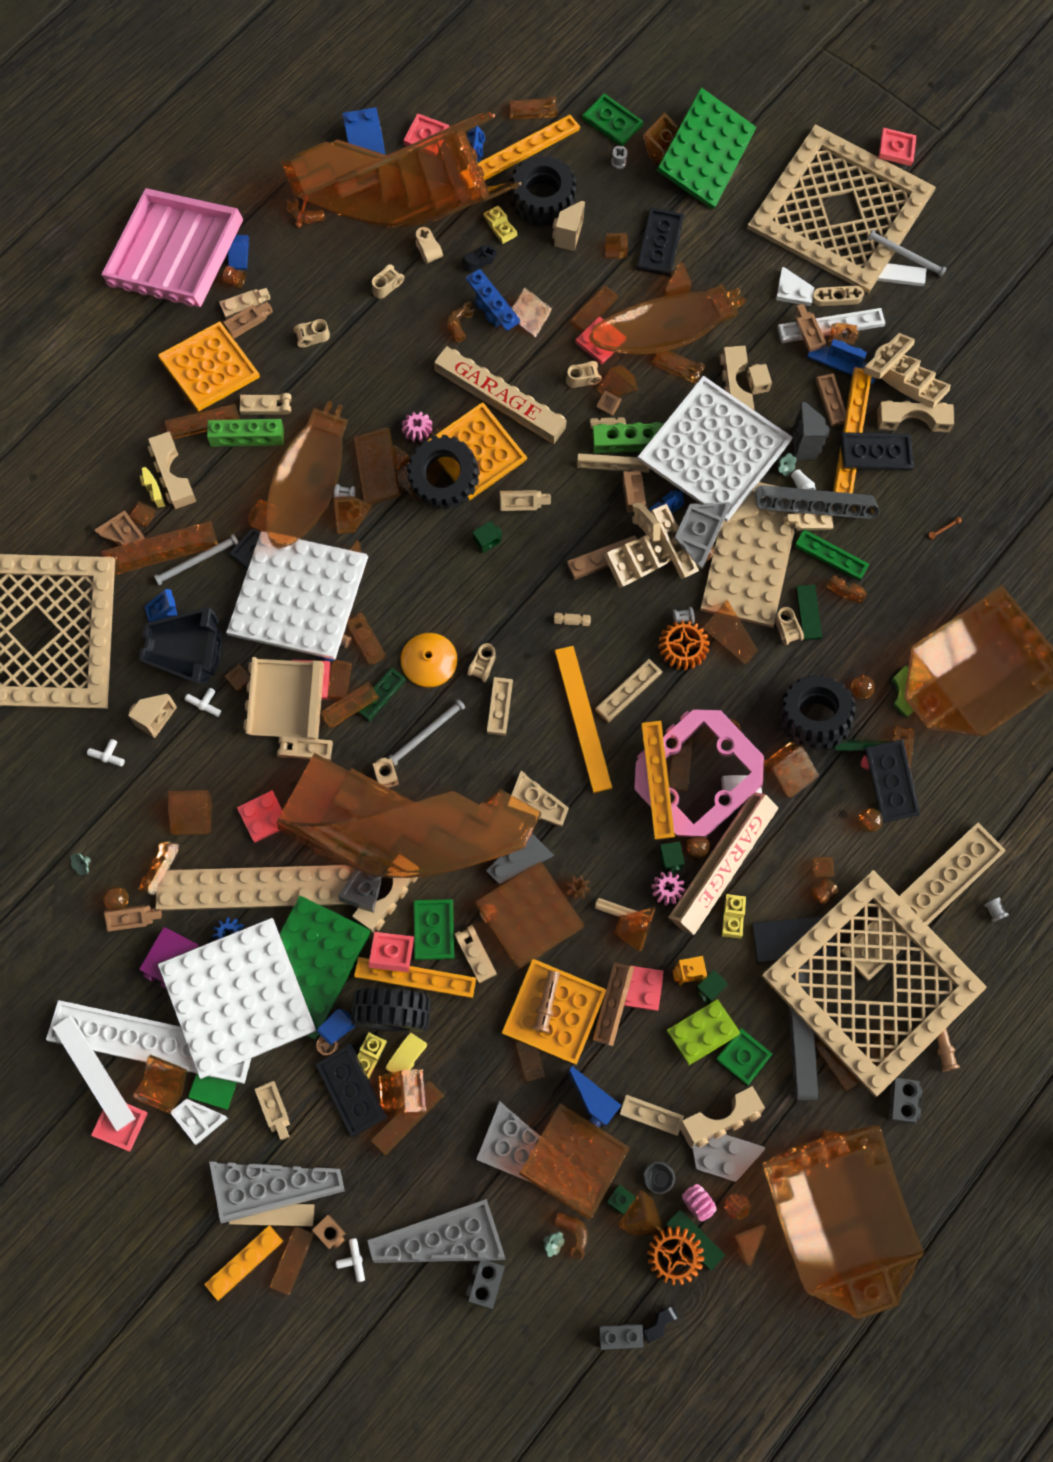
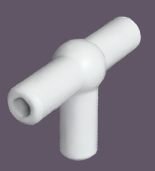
(204, 703)
(107, 756)
(355, 1260)

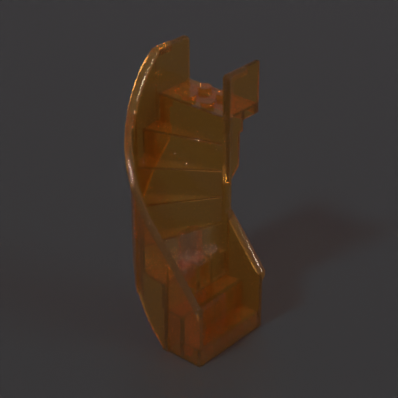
(397, 188)
(392, 836)

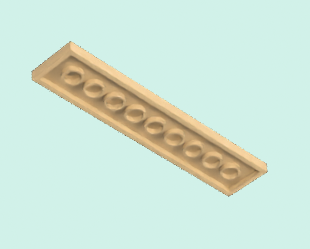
(251, 887)
(932, 892)

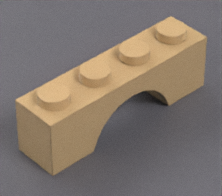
(734, 362)
(893, 413)
(165, 452)
(385, 906)
(700, 1129)

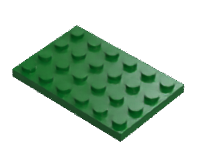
(706, 148)
(322, 954)

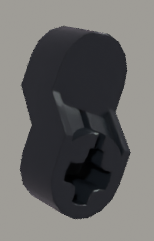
(477, 259)
(657, 1330)

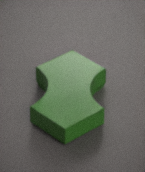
(900, 682)

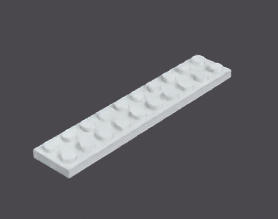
(135, 1038)

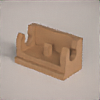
(633, 489)

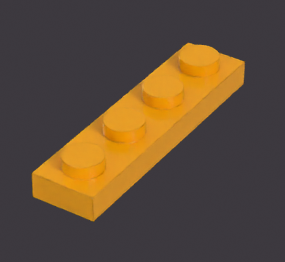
(243, 1263)

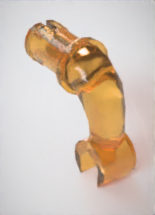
(304, 217)
(454, 323)
(576, 1227)

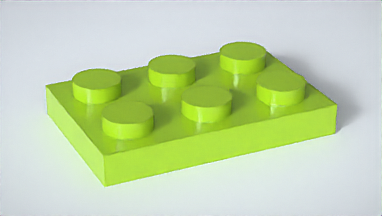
(703, 1032)

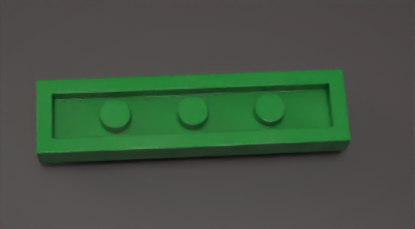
(832, 555)

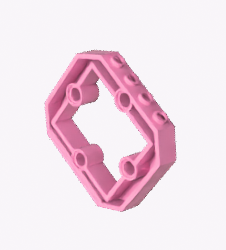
(742, 750)

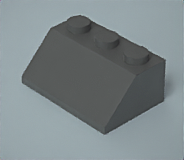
(808, 433)

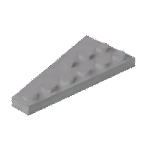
(507, 1142)
(263, 1188)
(453, 1236)

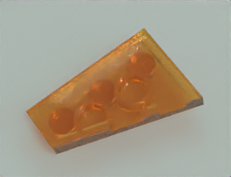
(730, 632)

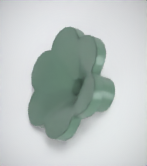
(786, 464)
(80, 863)
(553, 1243)

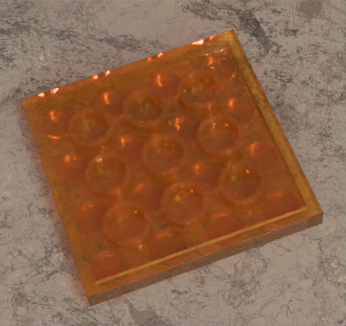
(529, 914)
(574, 1161)

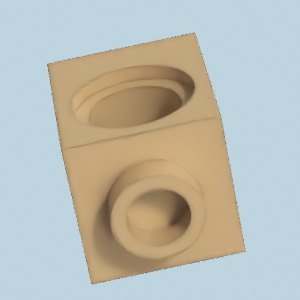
(759, 379)
(389, 780)

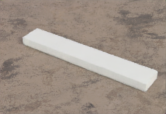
(863, 319)
(94, 1073)

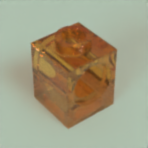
(836, 333)

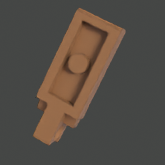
(247, 319)
(809, 329)
(130, 917)

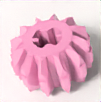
(417, 426)
(665, 894)
(699, 1202)

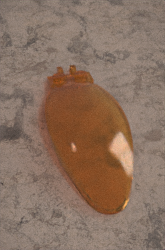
(666, 321)
(306, 478)

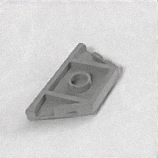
(700, 529)
(726, 1157)

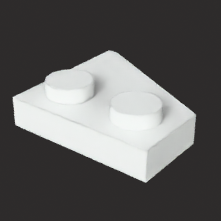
(794, 289)
(197, 1120)

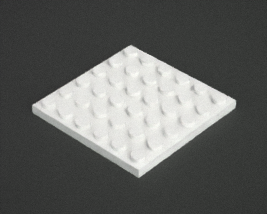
(715, 447)
(298, 596)
(236, 998)

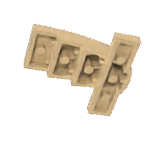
(905, 372)
(644, 555)

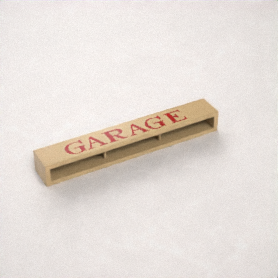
(500, 395)
(723, 863)

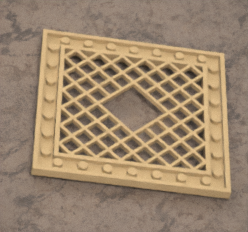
(860, 275)
(103, 572)
(819, 1021)

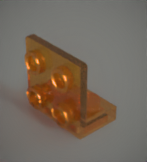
(791, 768)
(161, 1084)
(402, 1092)

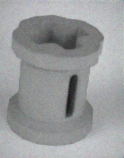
(619, 157)
(344, 491)
(685, 615)
(996, 909)

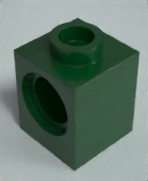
(487, 536)
(671, 857)
(710, 987)
(620, 1199)

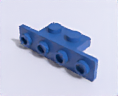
(491, 302)
(840, 357)

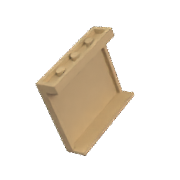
(284, 698)

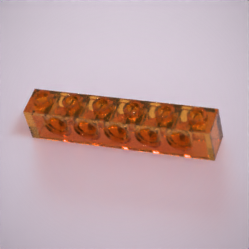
(162, 547)

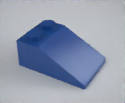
(364, 129)
(595, 1101)

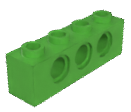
(245, 432)
(621, 443)

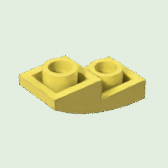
(500, 225)
(151, 485)
(733, 916)
(371, 1052)
(406, 1054)

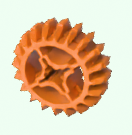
(698, 642)
(668, 1272)

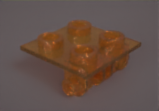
(531, 312)

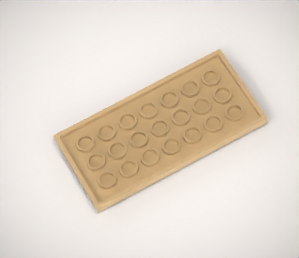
(750, 566)

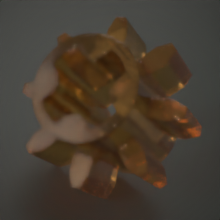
(583, 885)
(737, 1206)

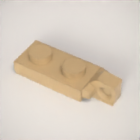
(240, 302)
(523, 500)
(809, 521)
(273, 1109)

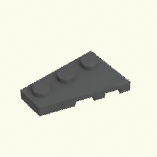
(515, 863)
(361, 891)

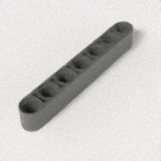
(816, 502)
(803, 1051)

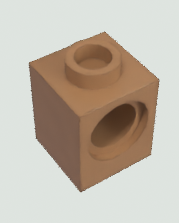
(321, 1228)

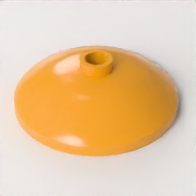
(429, 671)

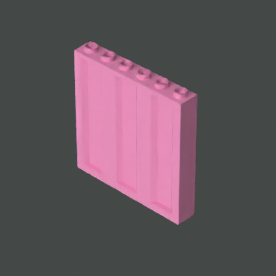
(172, 247)

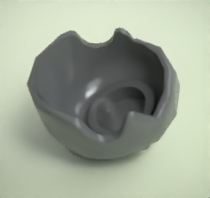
(659, 1177)

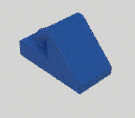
(239, 252)
(161, 606)
(336, 1026)

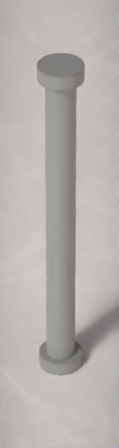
(908, 254)
(196, 559)
(427, 731)

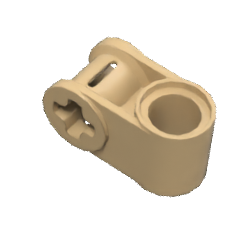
(427, 245)
(388, 279)
(311, 333)
(586, 375)
(790, 629)
(482, 665)

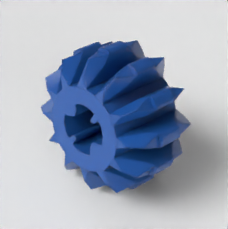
(232, 927)

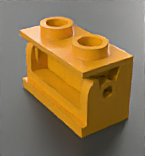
(690, 970)

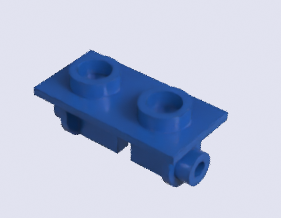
(476, 138)
(673, 500)

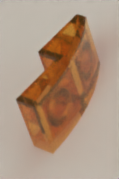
(853, 593)

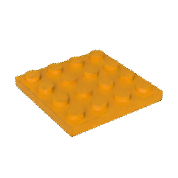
(208, 366)
(490, 444)
(573, 1013)

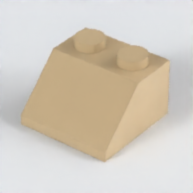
(568, 226)
(152, 713)

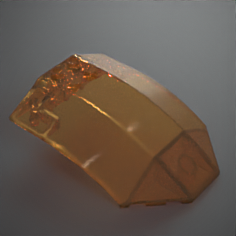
(979, 668)
(845, 1220)

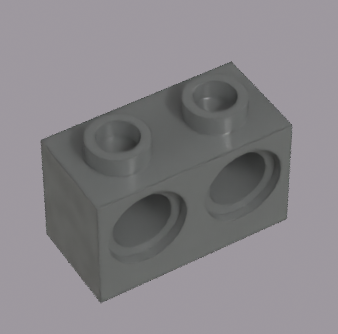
(898, 1099)
(491, 1284)
(620, 1336)

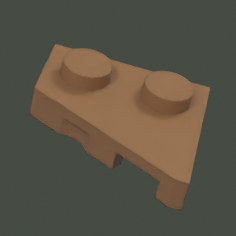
(120, 530)

